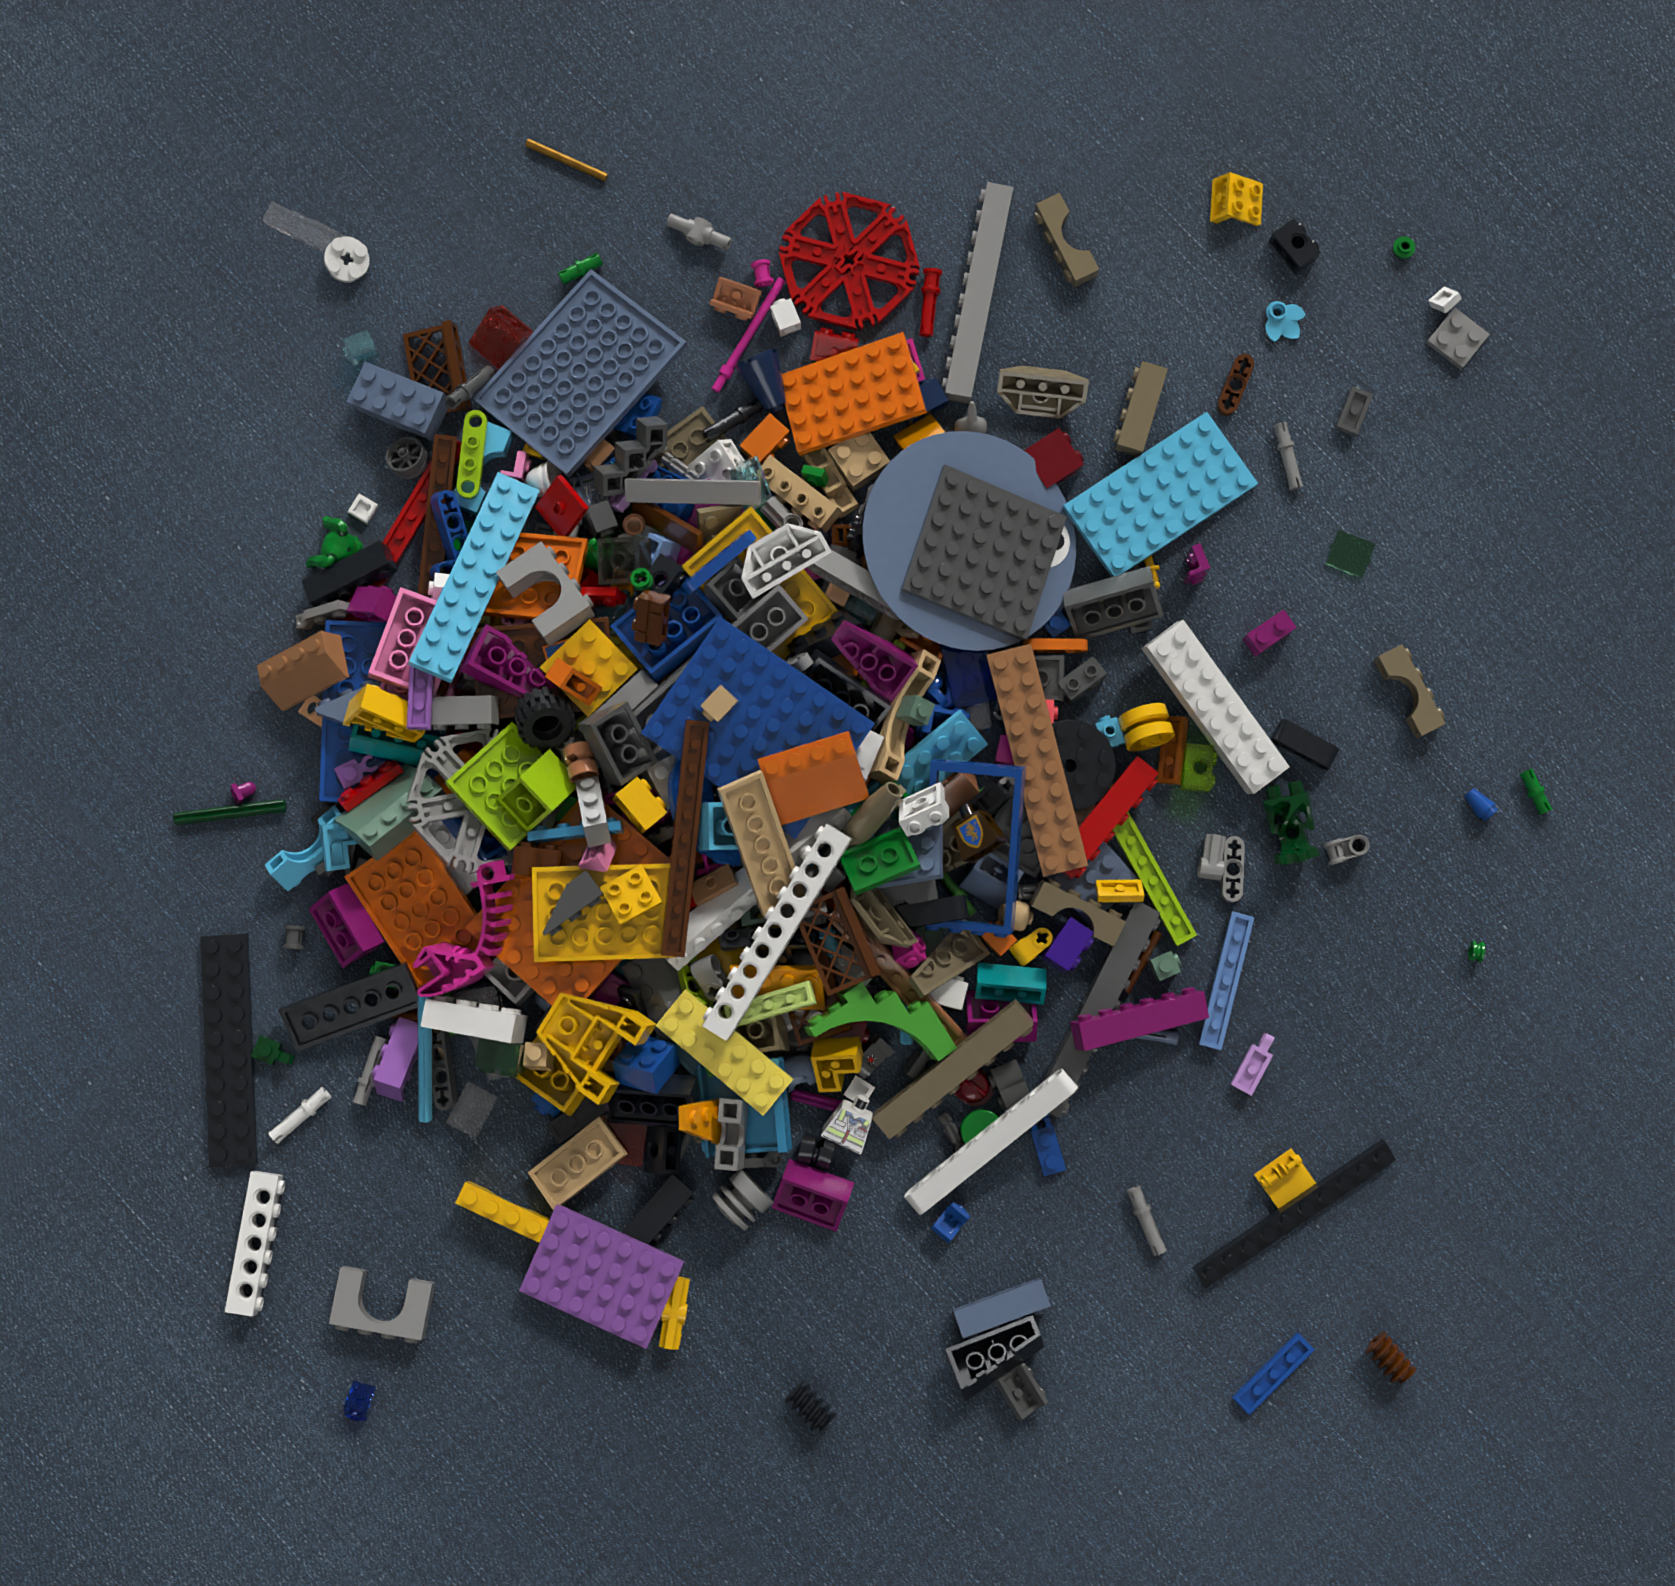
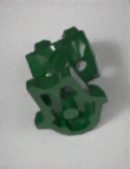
(1289, 807)

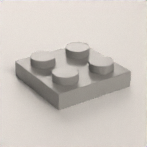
(1457, 338)

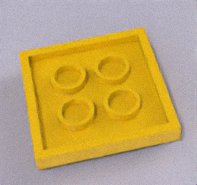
(595, 658)

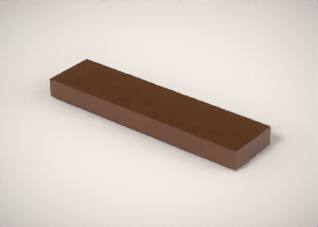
(670, 525)

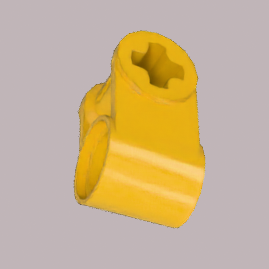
(1028, 948)

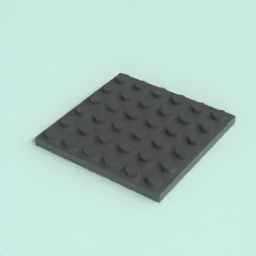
(984, 553)

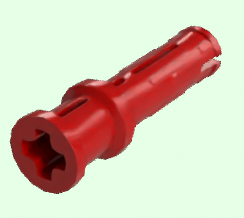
(930, 293)

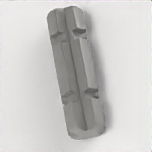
(678, 467)

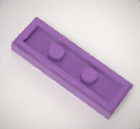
(420, 700)

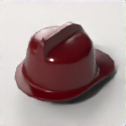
(975, 1091)

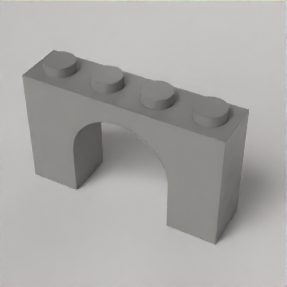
(539, 565)
(350, 1312)

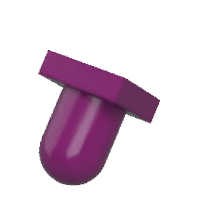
(242, 791)

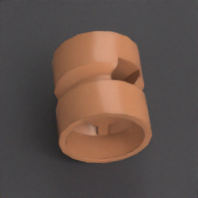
(580, 761)

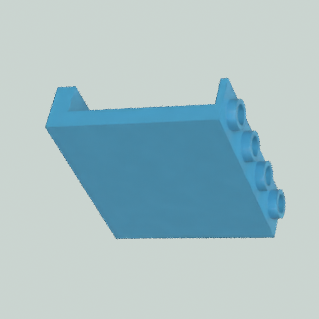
(764, 1132)

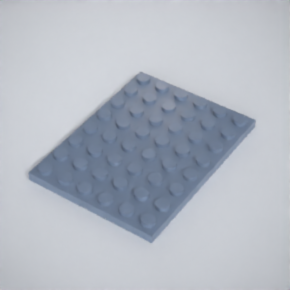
(580, 372)

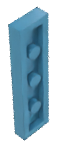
(566, 832)

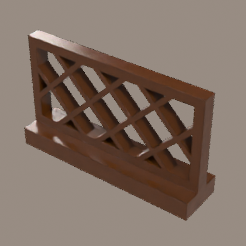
(454, 359)
(856, 937)
(833, 983)

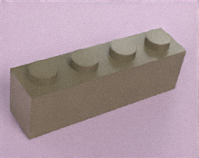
(1141, 408)

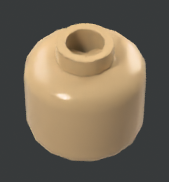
(1023, 915)

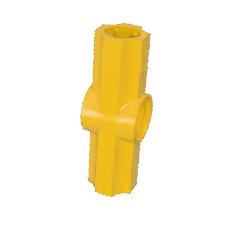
(674, 1315)

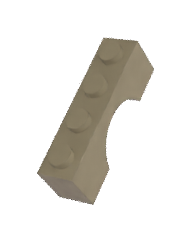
(1077, 264)
(1398, 666)
(1052, 899)

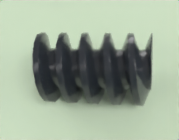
(810, 1406)

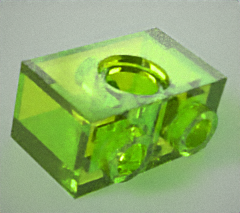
(1190, 779)

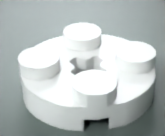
(335, 265)

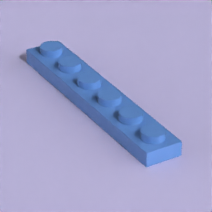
(1226, 980)

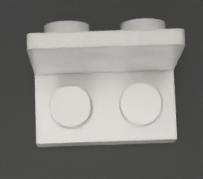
(717, 461)

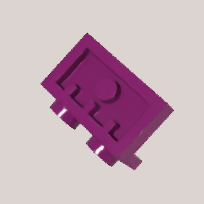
(1197, 565)

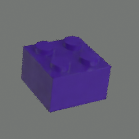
(1067, 945)

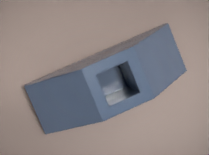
(336, 709)

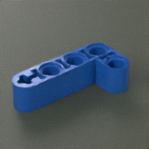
(447, 534)

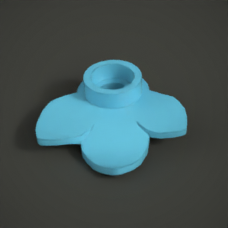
(1286, 323)

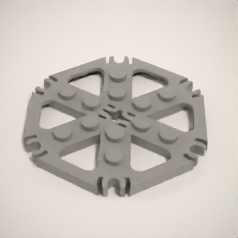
(449, 806)

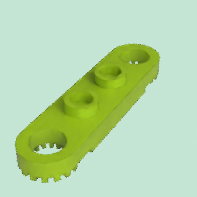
(472, 454)

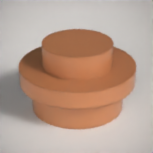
(634, 524)

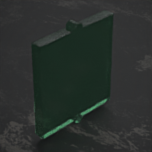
(1350, 554)

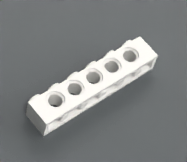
(237, 1301)

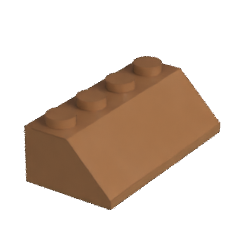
(304, 670)

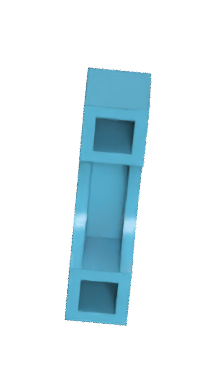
(497, 445)
(292, 867)

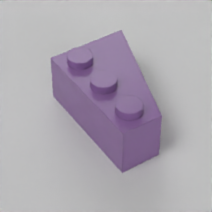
(397, 1060)

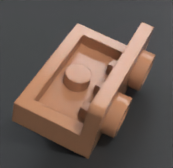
(735, 298)

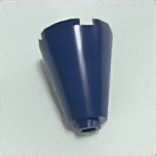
(765, 379)

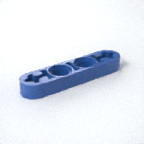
(718, 561)

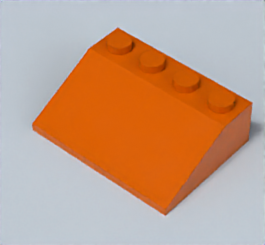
(814, 778)

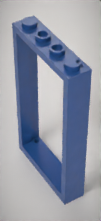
(1019, 774)

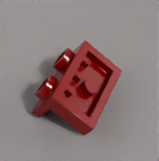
(829, 344)

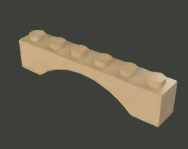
(891, 756)

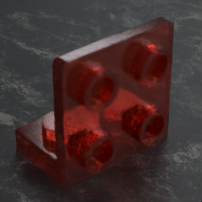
(499, 335)

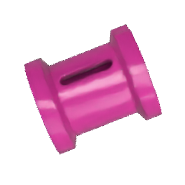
(762, 273)

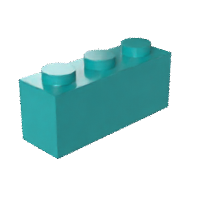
(1010, 983)

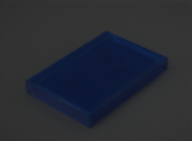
(968, 676)

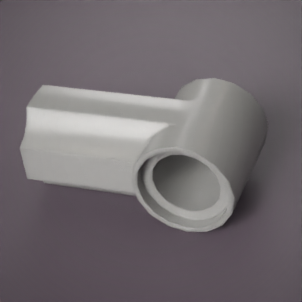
(779, 514)
(1211, 862)

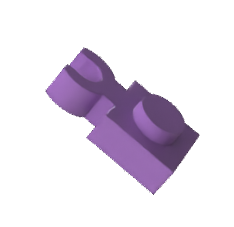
(351, 772)

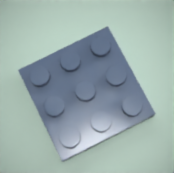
(929, 852)
(1104, 867)

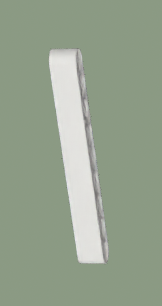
(990, 1141)

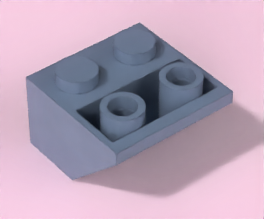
(988, 880)

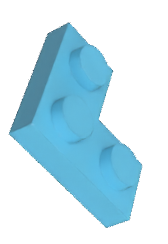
(335, 846)

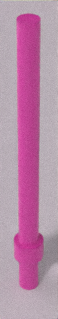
(727, 370)

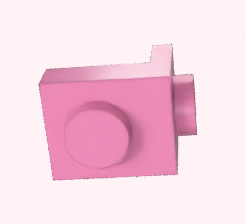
(522, 467)

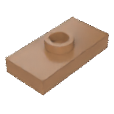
(714, 884)

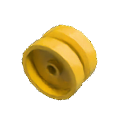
(1146, 727)

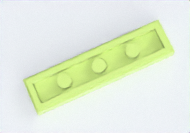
(777, 1003)

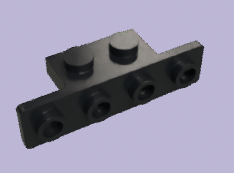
(742, 938)

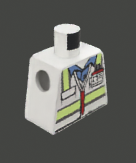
(849, 1124)

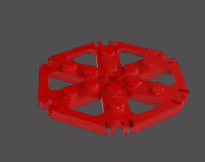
(846, 245)

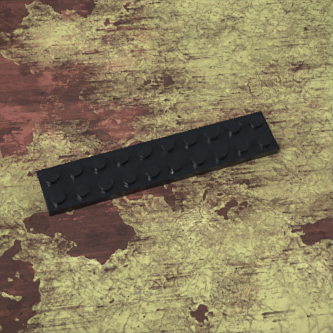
(228, 1050)

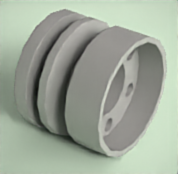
(742, 1199)

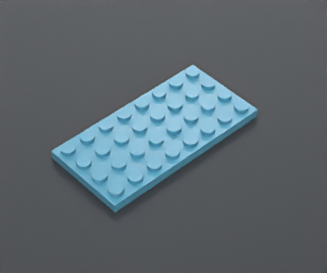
(1160, 495)

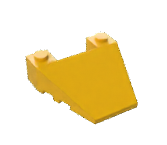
(585, 1035)

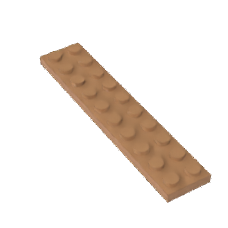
(1036, 748)

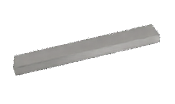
(693, 491)

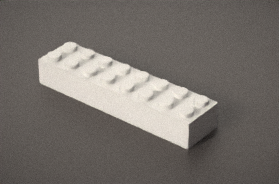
(1215, 707)

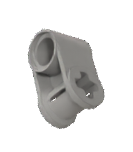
(1342, 850)
(709, 975)

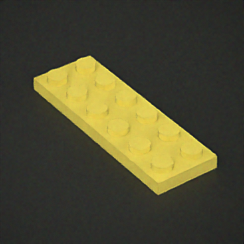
(732, 1061)

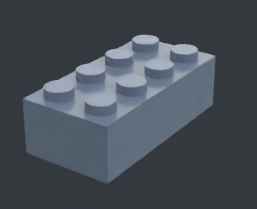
(398, 401)

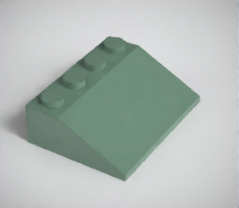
(382, 818)

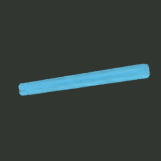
(424, 1067)

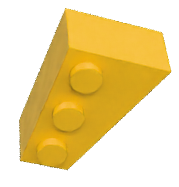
(381, 711)

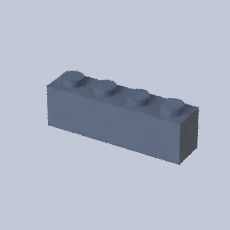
(1001, 1308)

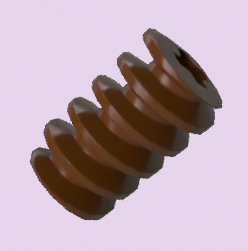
(1390, 1358)

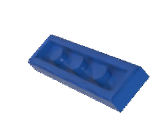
(1272, 1373)

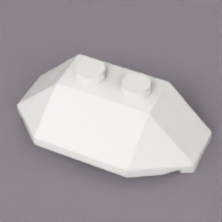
(781, 556)

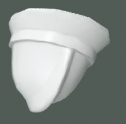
(542, 477)

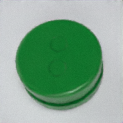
(975, 1122)

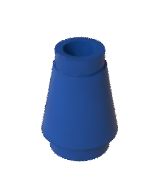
(1481, 805)

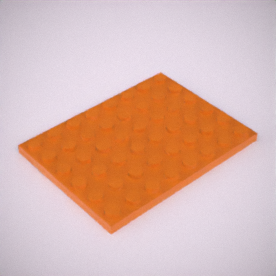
(558, 977)

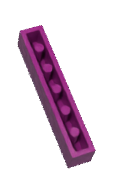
(1139, 1019)

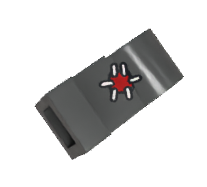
(874, 1053)

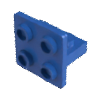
(646, 407)

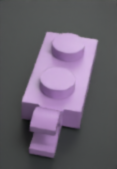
(1253, 1065)

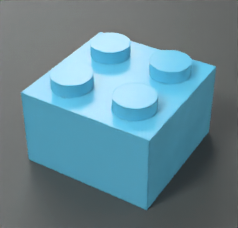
(714, 828)

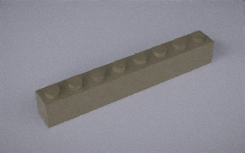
(953, 1069)

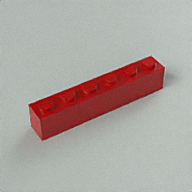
(1113, 809)

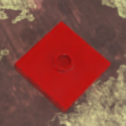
(561, 507)

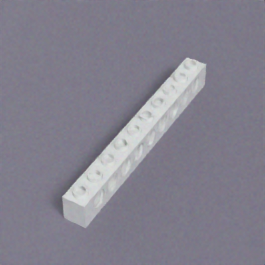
(713, 1018)

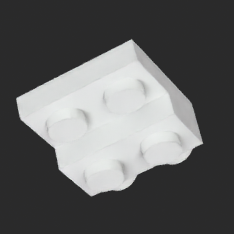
(923, 810)

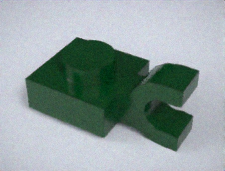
(270, 1051)

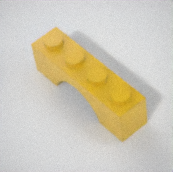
(502, 1211)

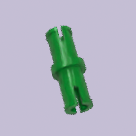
(580, 268)
(1535, 791)

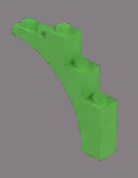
(857, 1005)

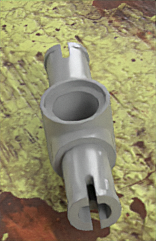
(699, 231)

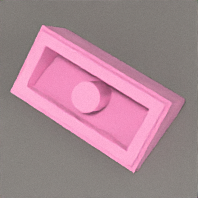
(598, 857)

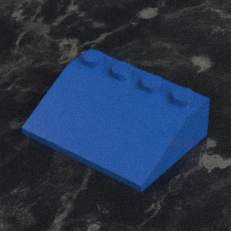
(688, 625)

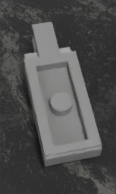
(319, 614)

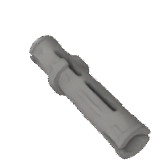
(1289, 461)
(366, 1081)
(1146, 1220)

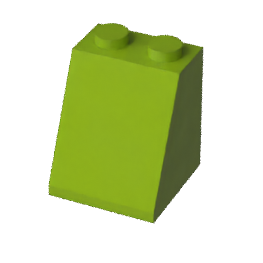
(537, 791)

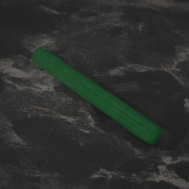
(229, 812)

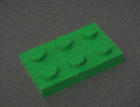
(879, 861)

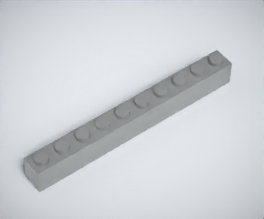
(978, 292)

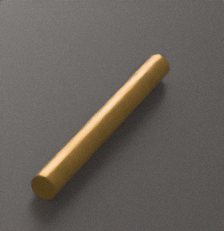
(566, 160)

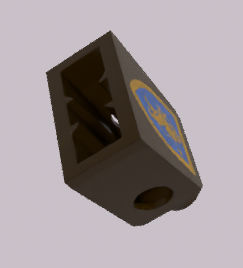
(977, 834)

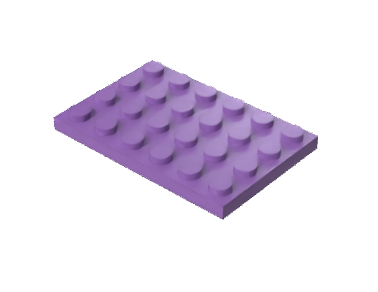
(601, 1276)

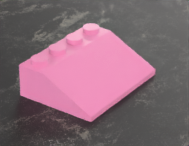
(400, 638)

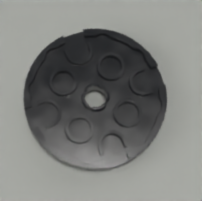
(1093, 761)

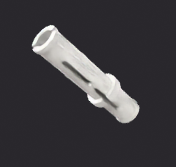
(307, 1108)

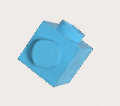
(1111, 730)

